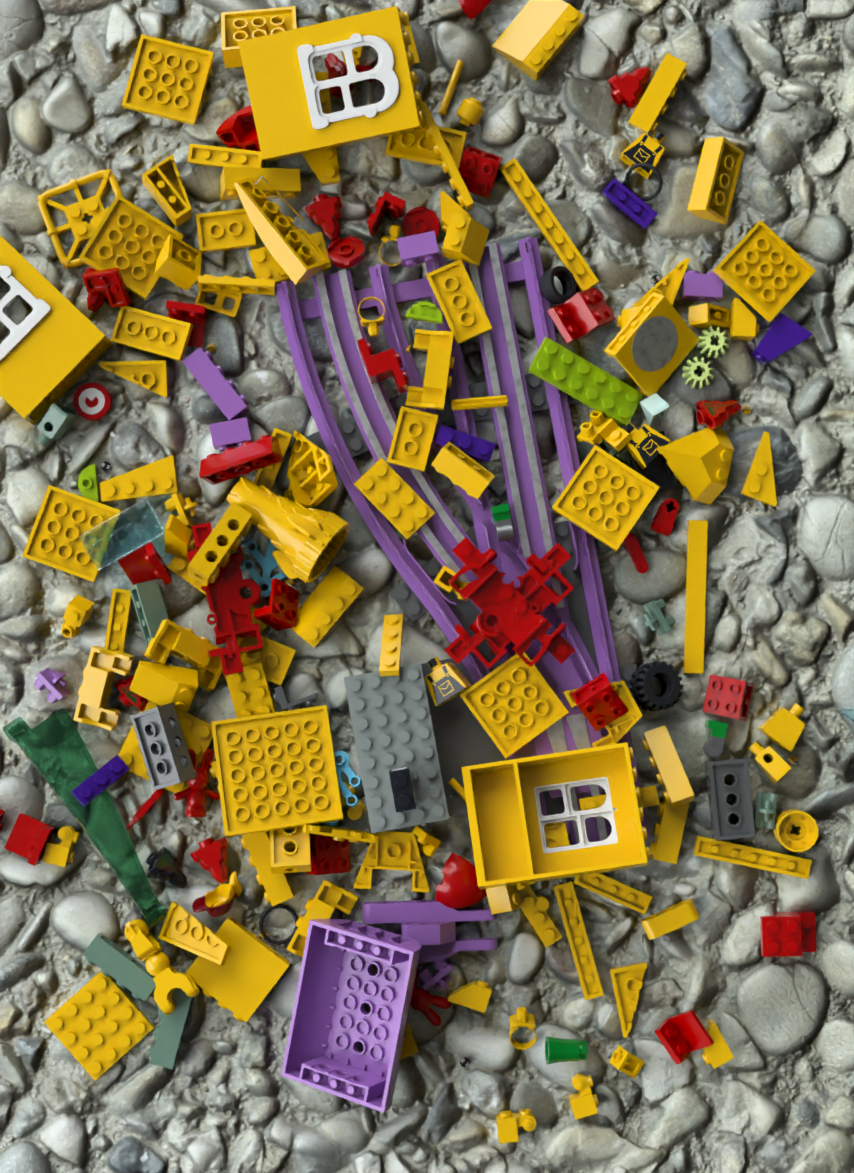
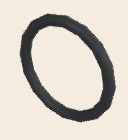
(653, 169)
(262, 919)

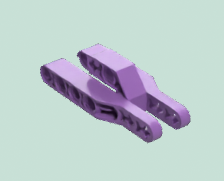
(437, 928)

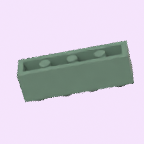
(149, 608)
(120, 966)
(171, 1031)

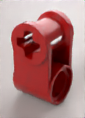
(663, 520)

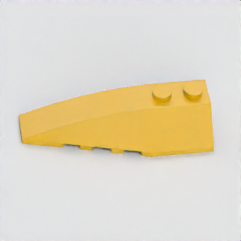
(287, 244)

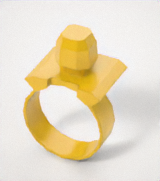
(395, 231)
(373, 329)
(522, 1019)

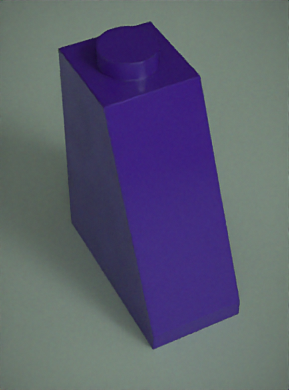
(780, 338)

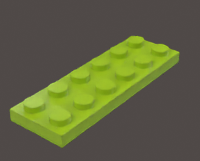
(585, 382)

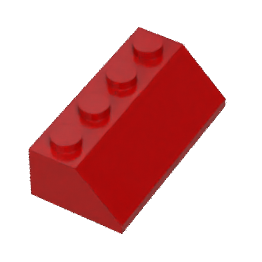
(240, 460)

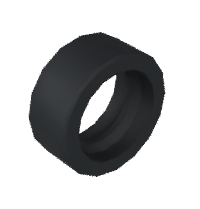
(549, 290)

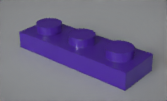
(629, 203)
(467, 443)
(100, 780)

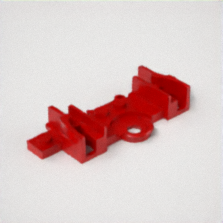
(532, 589)
(508, 605)
(228, 607)

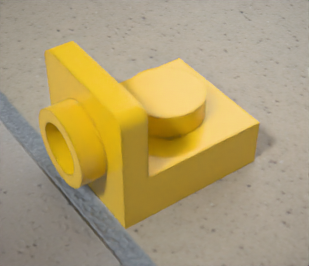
(614, 435)
(428, 842)
(626, 1062)

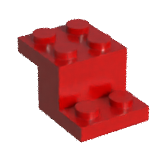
(582, 315)
(383, 365)
(788, 934)

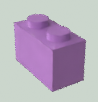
(418, 249)
(702, 287)
(230, 433)

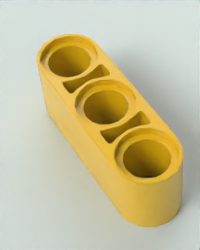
(670, 919)

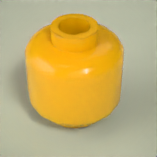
(470, 111)

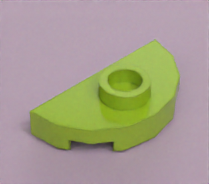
(425, 312)
(89, 483)

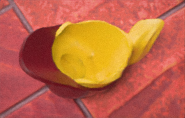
(220, 899)

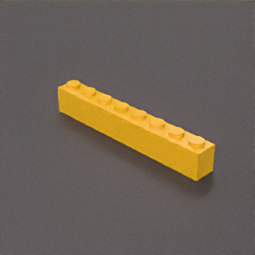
(258, 844)

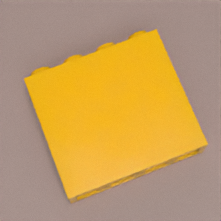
(247, 974)

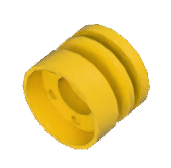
(806, 832)

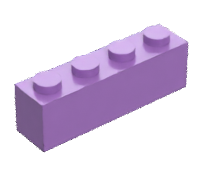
(215, 385)

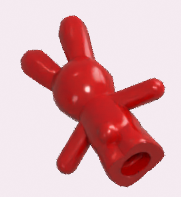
(197, 792)
(423, 999)

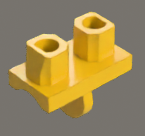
(590, 429)
(177, 502)

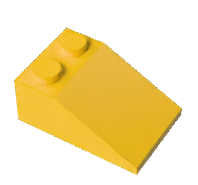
(165, 684)

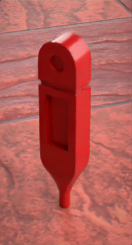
(636, 553)
(146, 807)

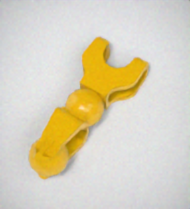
(158, 965)

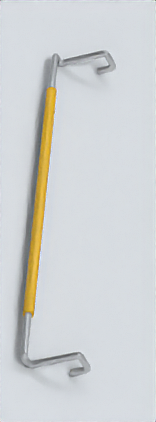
(283, 199)

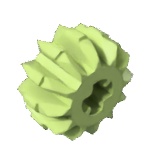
(709, 336)
(694, 379)

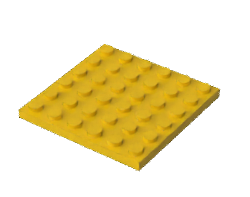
(276, 771)

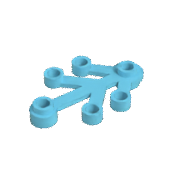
(267, 564)
(344, 765)

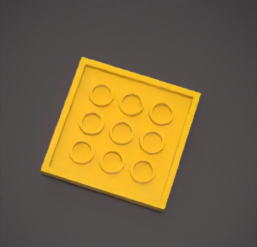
(168, 80)
(128, 241)
(764, 271)
(605, 498)
(57, 528)
(514, 704)
(196, 735)
(99, 1024)

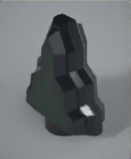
(164, 868)

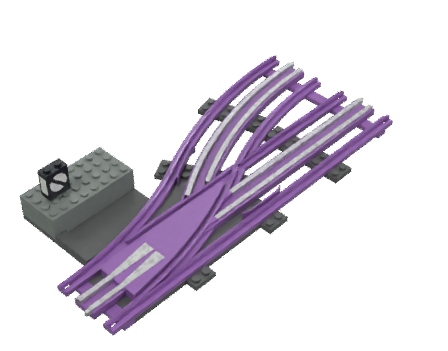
(401, 737)

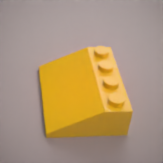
(251, 24)
(538, 35)

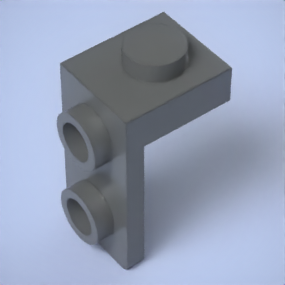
(281, 697)

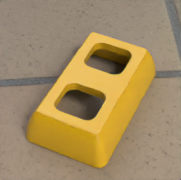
(217, 307)

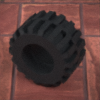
(669, 686)

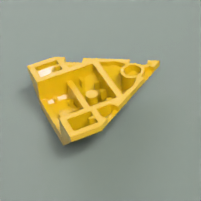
(701, 462)
(309, 473)

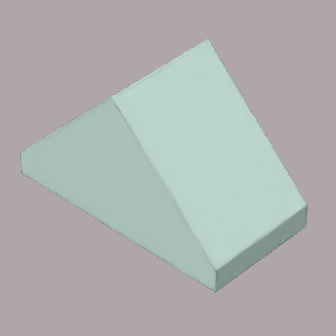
(654, 408)

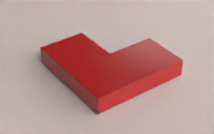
(109, 281)

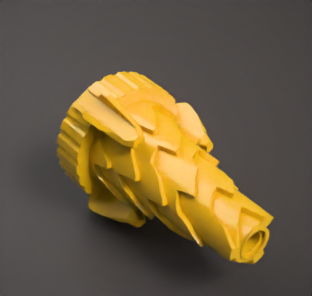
(303, 535)

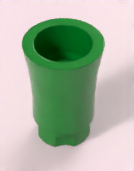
(564, 1050)

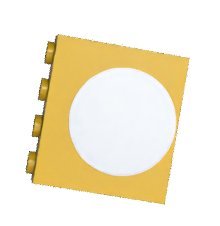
(652, 344)

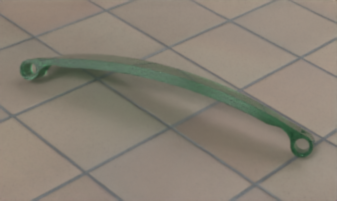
(65, 763)

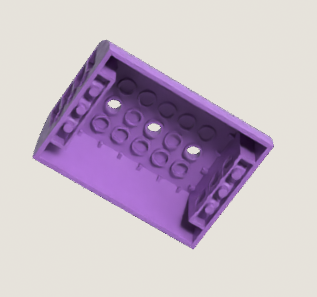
(332, 1016)

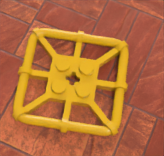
(76, 213)

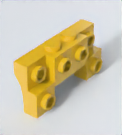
(436, 377)
(189, 648)
(97, 686)
(321, 907)

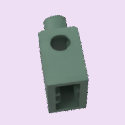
(56, 423)

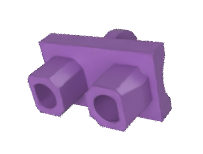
(54, 683)
(430, 979)

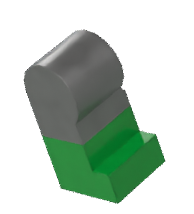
(502, 522)
(716, 737)

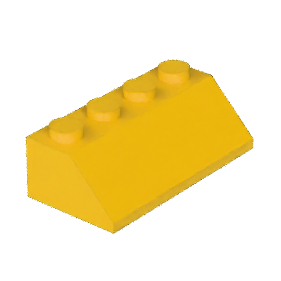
(716, 180)
(326, 606)

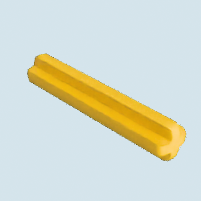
(479, 402)

